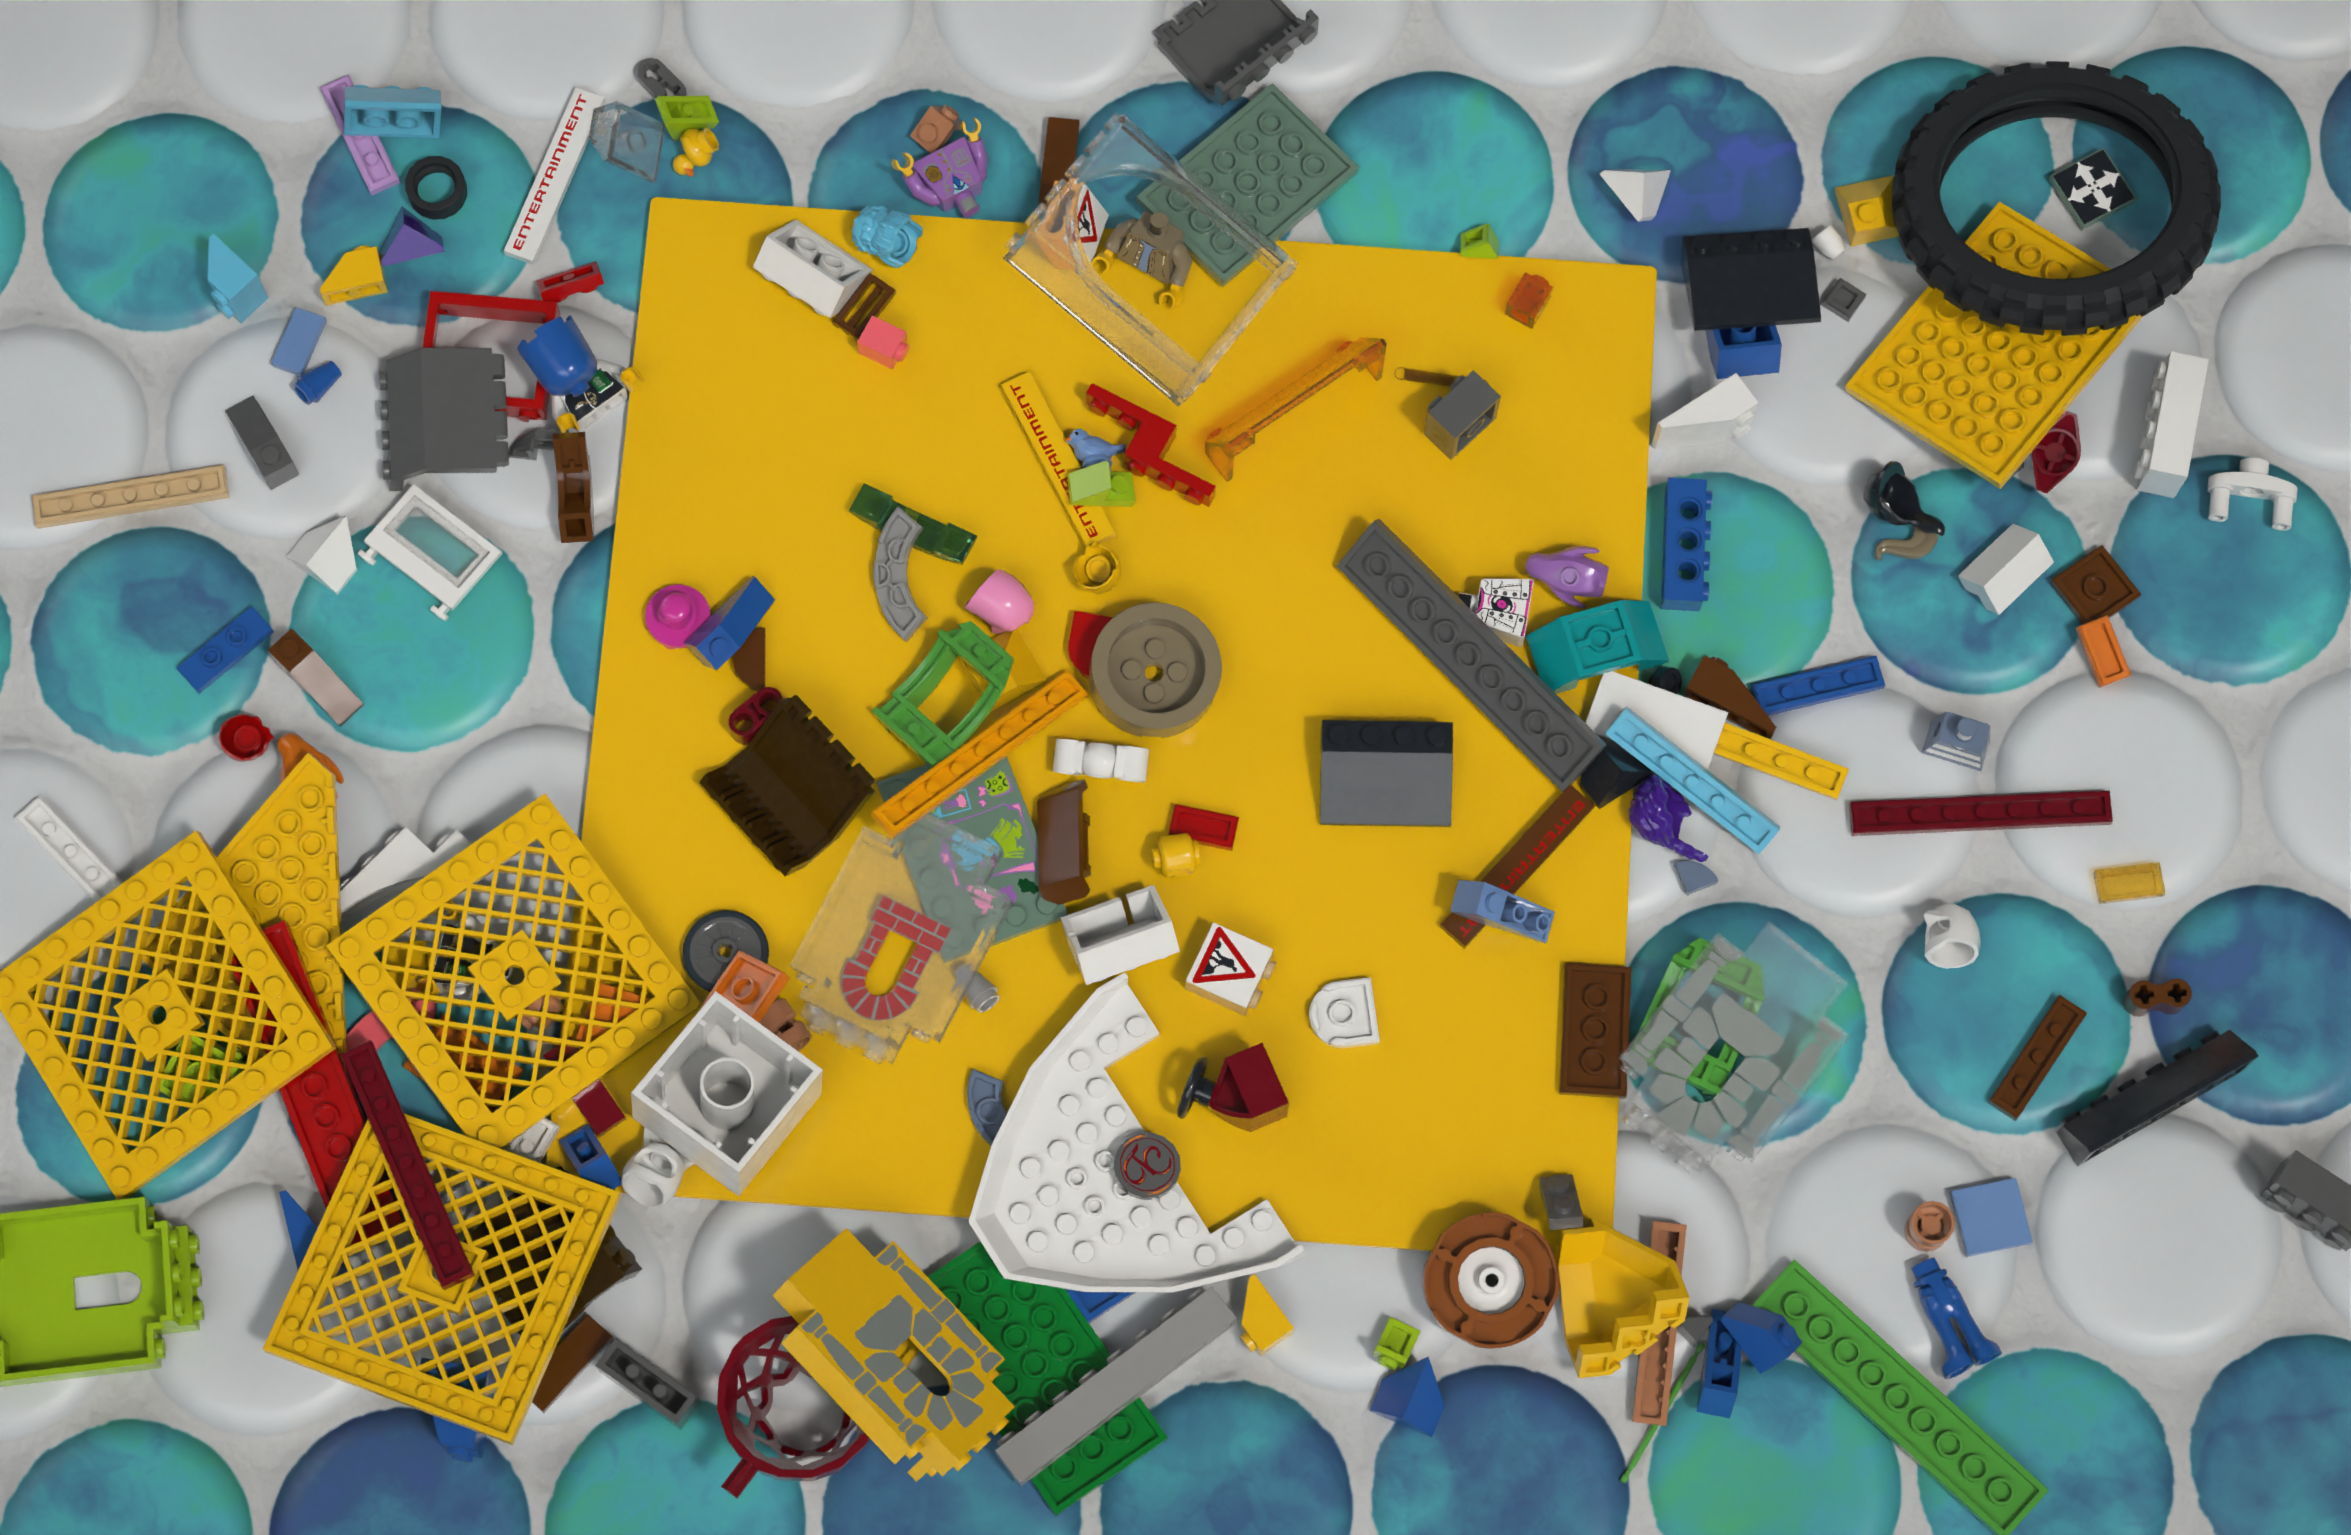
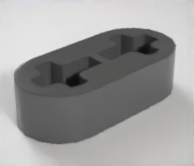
(666, 78)

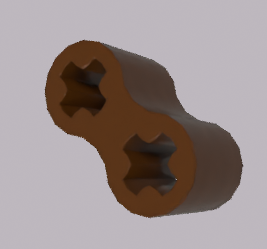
(2157, 997)

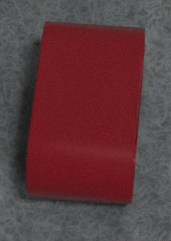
(752, 712)

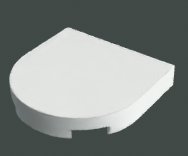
(1345, 1014)

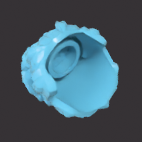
(886, 235)

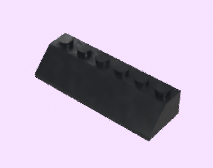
(2155, 1096)

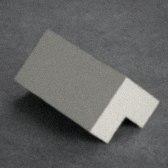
(2006, 568)

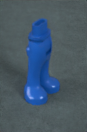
(1944, 1301)

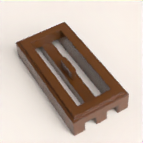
(848, 328)

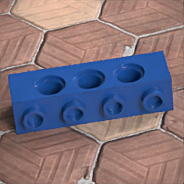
(1675, 591)

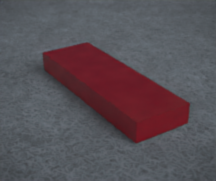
(594, 1101)

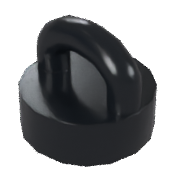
(1667, 679)

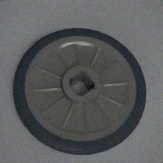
(717, 931)

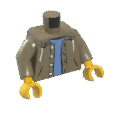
(1153, 248)

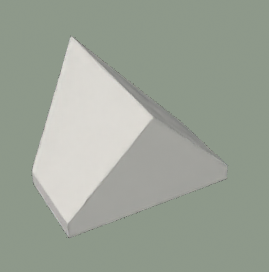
(1638, 189)
(326, 554)

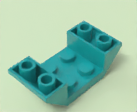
(1596, 643)

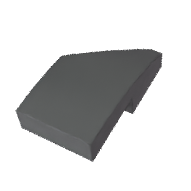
(528, 445)

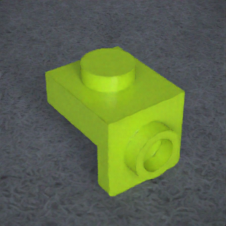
(1395, 1344)

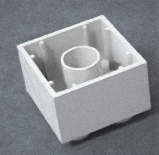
(726, 1093)

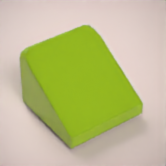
(1479, 243)

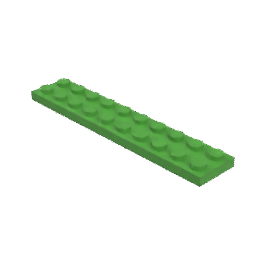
(1903, 1402)

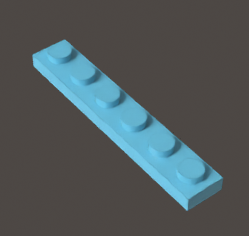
(1692, 780)

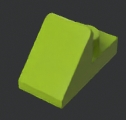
(686, 113)
(1100, 487)

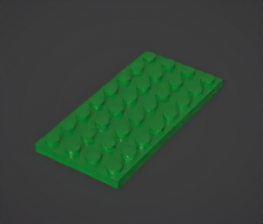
(1045, 1353)

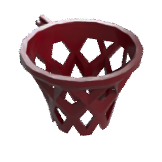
(743, 1437)

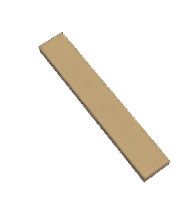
(130, 496)

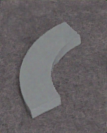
(891, 574)

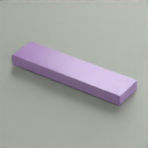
(366, 150)

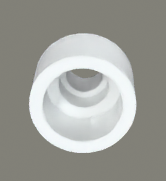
(1829, 242)

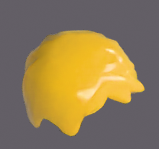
(1097, 569)

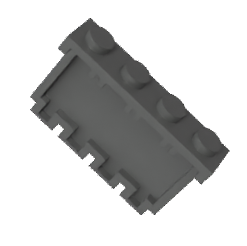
(1232, 43)
(443, 413)

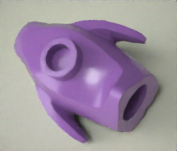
(1569, 573)

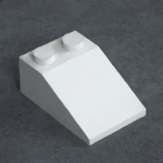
(1710, 418)

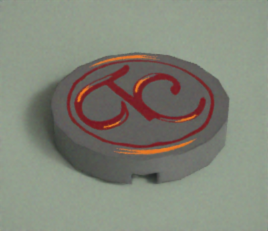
(1147, 1166)

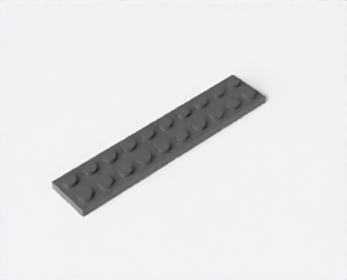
(1471, 655)

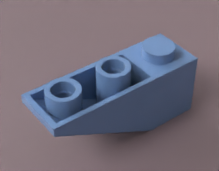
(1501, 910)

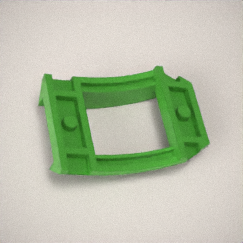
(912, 726)
(1711, 1071)

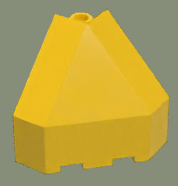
(1614, 1297)

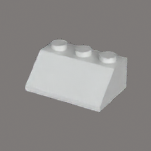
(810, 267)

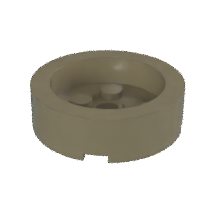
(1160, 638)

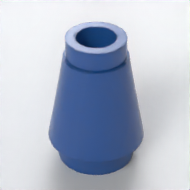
(315, 383)

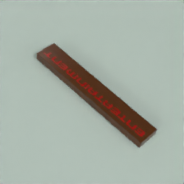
(1526, 856)

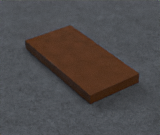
(1594, 1030)

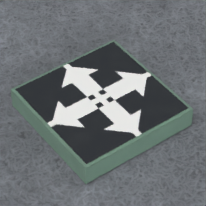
(2092, 189)

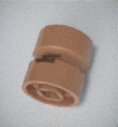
(782, 1017)
(1929, 1226)

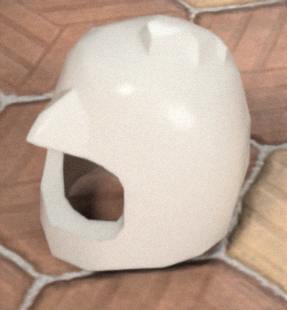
(1951, 936)

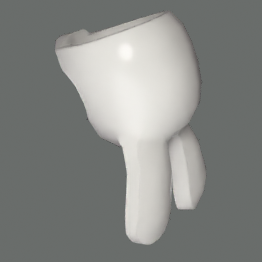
(654, 1172)

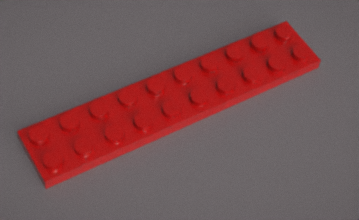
(322, 1096)

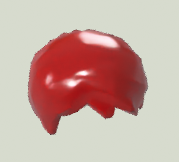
(244, 737)

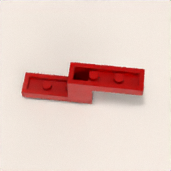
(1149, 445)

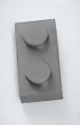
(1561, 1202)

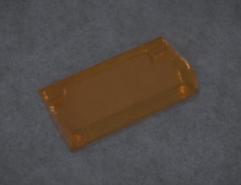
(1227, 443)

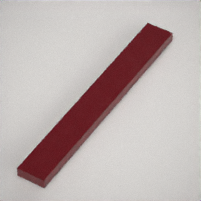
(1980, 813)
(407, 1165)

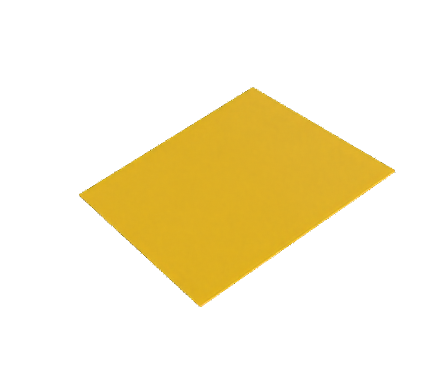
(747, 467)

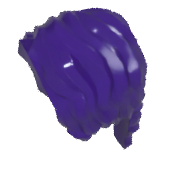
(1658, 816)

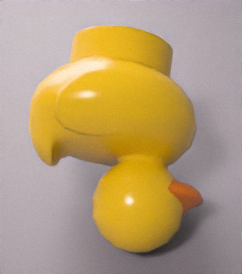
(698, 150)

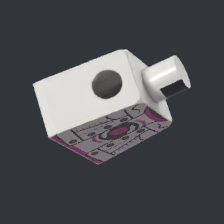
(1503, 607)

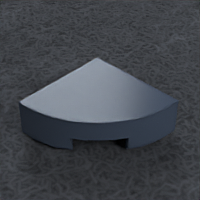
(1695, 876)

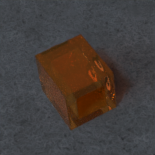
(1529, 299)

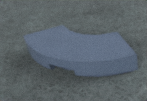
(985, 1104)

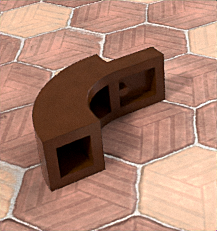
(574, 487)

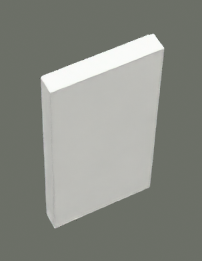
(1680, 719)

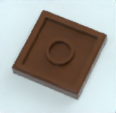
(2095, 587)

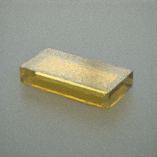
(2129, 883)

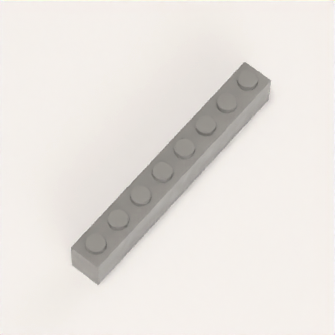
(1115, 1386)

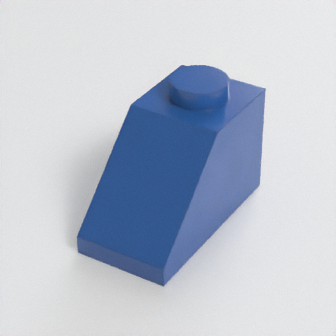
(590, 1158)
(1761, 1334)

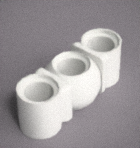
(1100, 760)

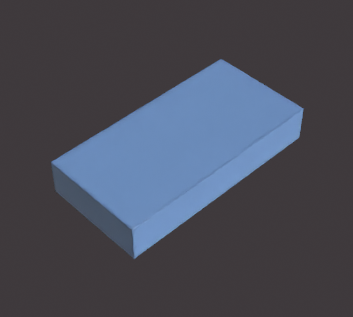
(299, 341)

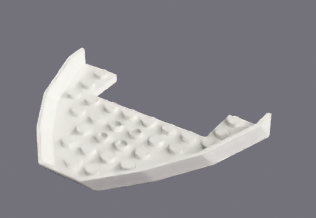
(1051, 1187)

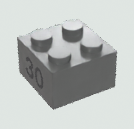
(1461, 414)

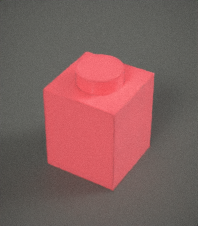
(883, 343)

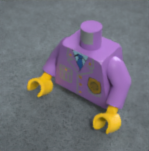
(950, 174)

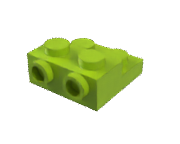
(194, 1066)

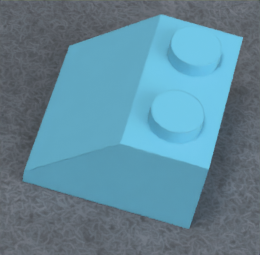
(233, 282)

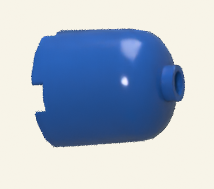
(560, 358)

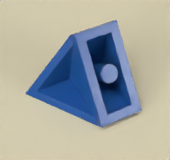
(1411, 1398)

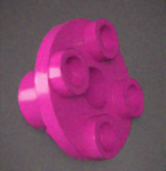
(676, 614)

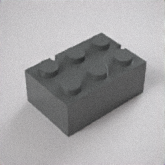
(2312, 1197)

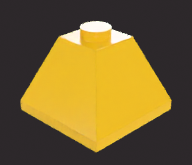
(1867, 210)
(1024, 674)

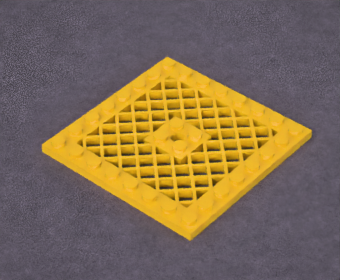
(541, 823)
(306, 1042)
(496, 1417)

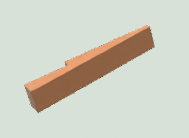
(1656, 1362)

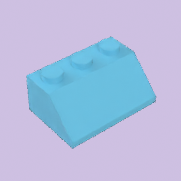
(392, 112)

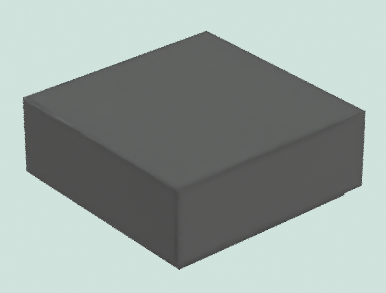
(1844, 299)

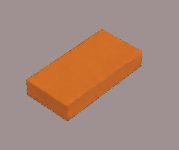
(2103, 651)

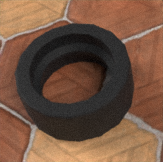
(431, 165)

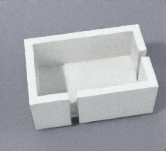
(1108, 946)

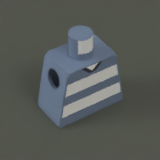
(1958, 740)

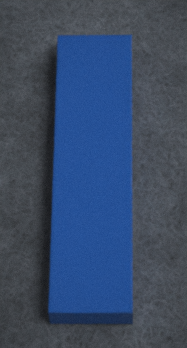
(1819, 686)

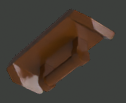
(1063, 844)

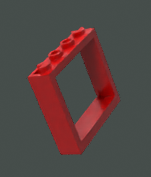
(497, 309)

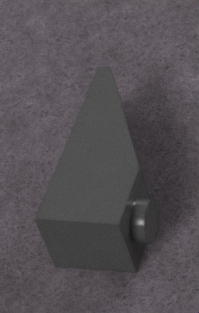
(262, 442)

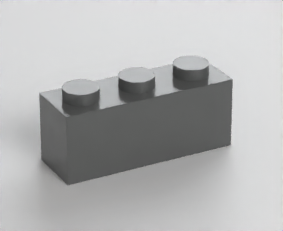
(648, 1383)

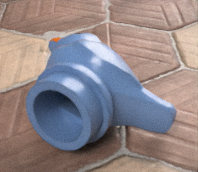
(1092, 449)

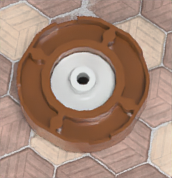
(1523, 1274)

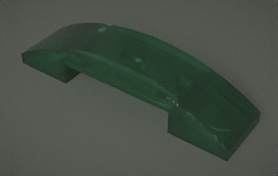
(935, 539)

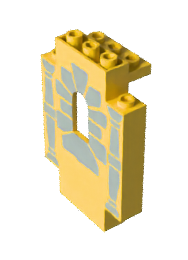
(850, 1323)

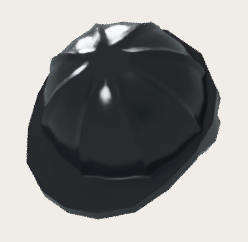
(1895, 500)

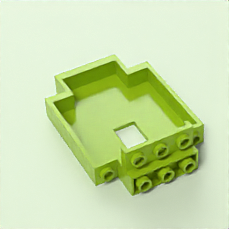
(50, 1247)

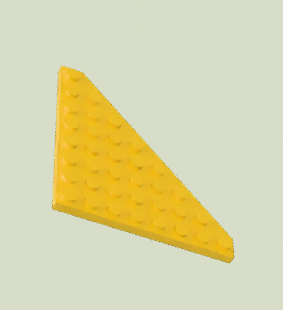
(284, 871)

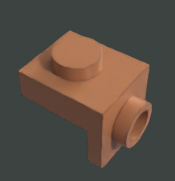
(936, 127)

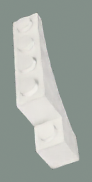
(396, 869)

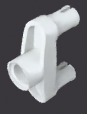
(2254, 483)

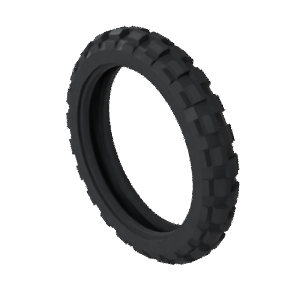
(2045, 303)

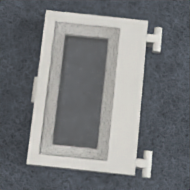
(431, 549)

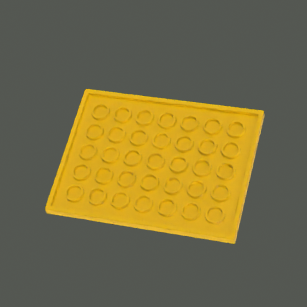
(1980, 387)

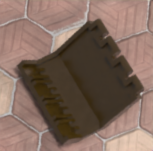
(791, 787)
(610, 1267)

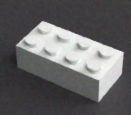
(2171, 424)

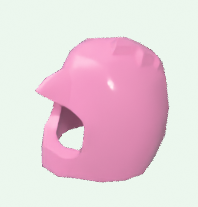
(1002, 602)

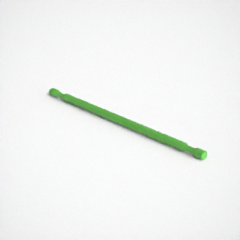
(1653, 1428)

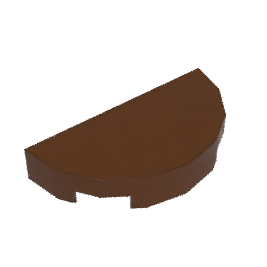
(750, 660)

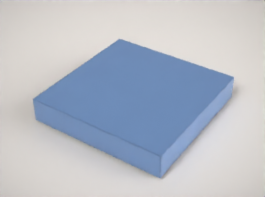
(1991, 1217)

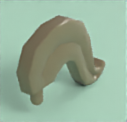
(1914, 548)

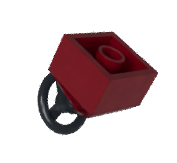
(1244, 1093)

